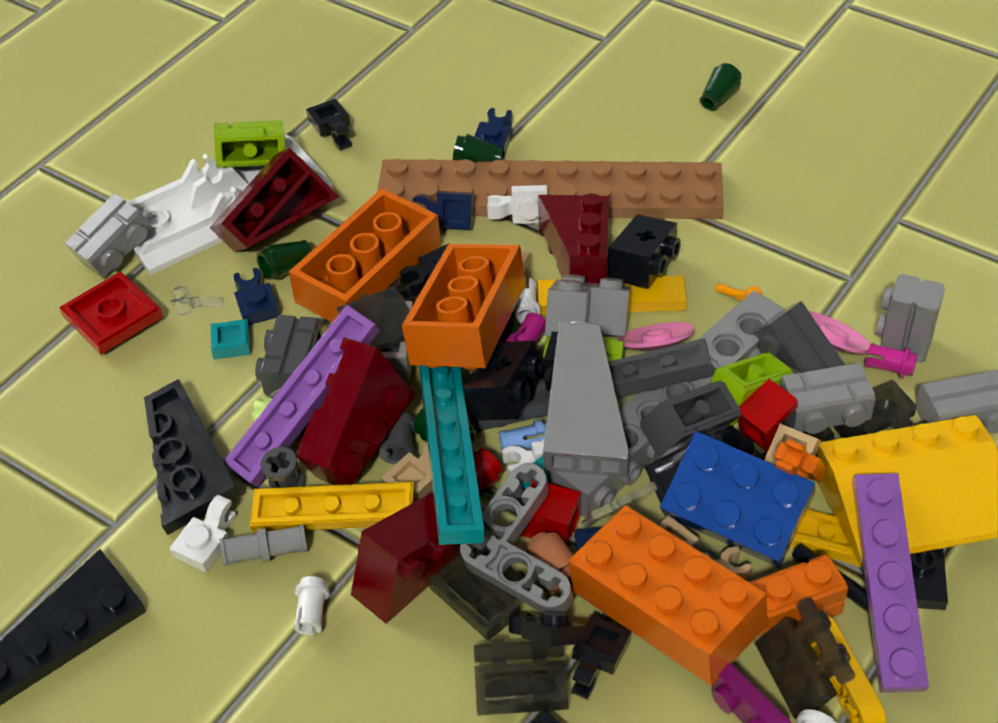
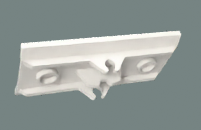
(190, 205)

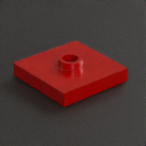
(111, 312)

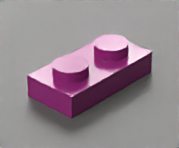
(738, 695)

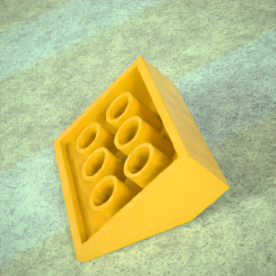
(943, 475)

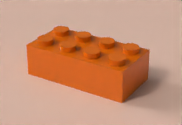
(364, 254)
(464, 306)
(669, 593)

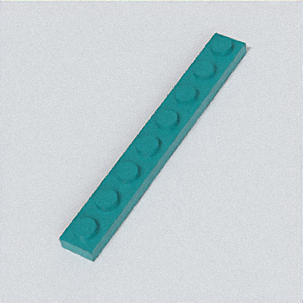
(451, 457)

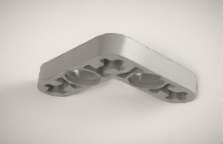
(503, 551)

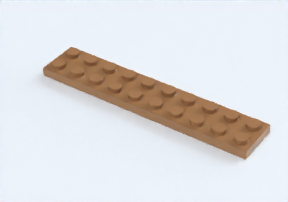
(633, 187)

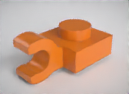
(794, 459)

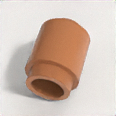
(552, 551)

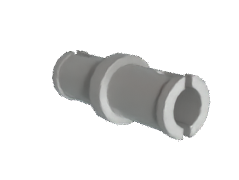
(263, 545)

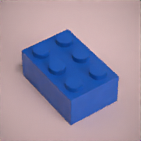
(738, 499)

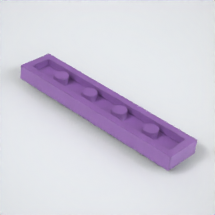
(298, 397)
(889, 584)

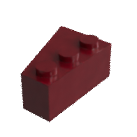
(272, 200)
(576, 233)
(356, 414)
(399, 559)

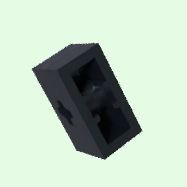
(643, 251)
(506, 382)

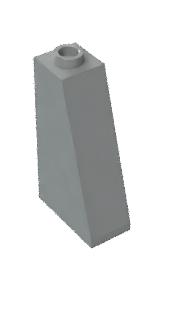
(583, 412)

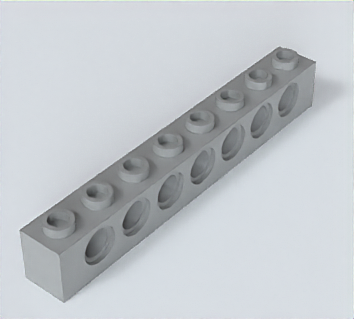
(728, 342)

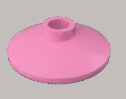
(657, 336)
(841, 336)

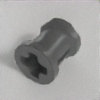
(398, 440)
(281, 468)

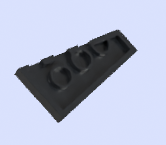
(184, 458)
(66, 624)

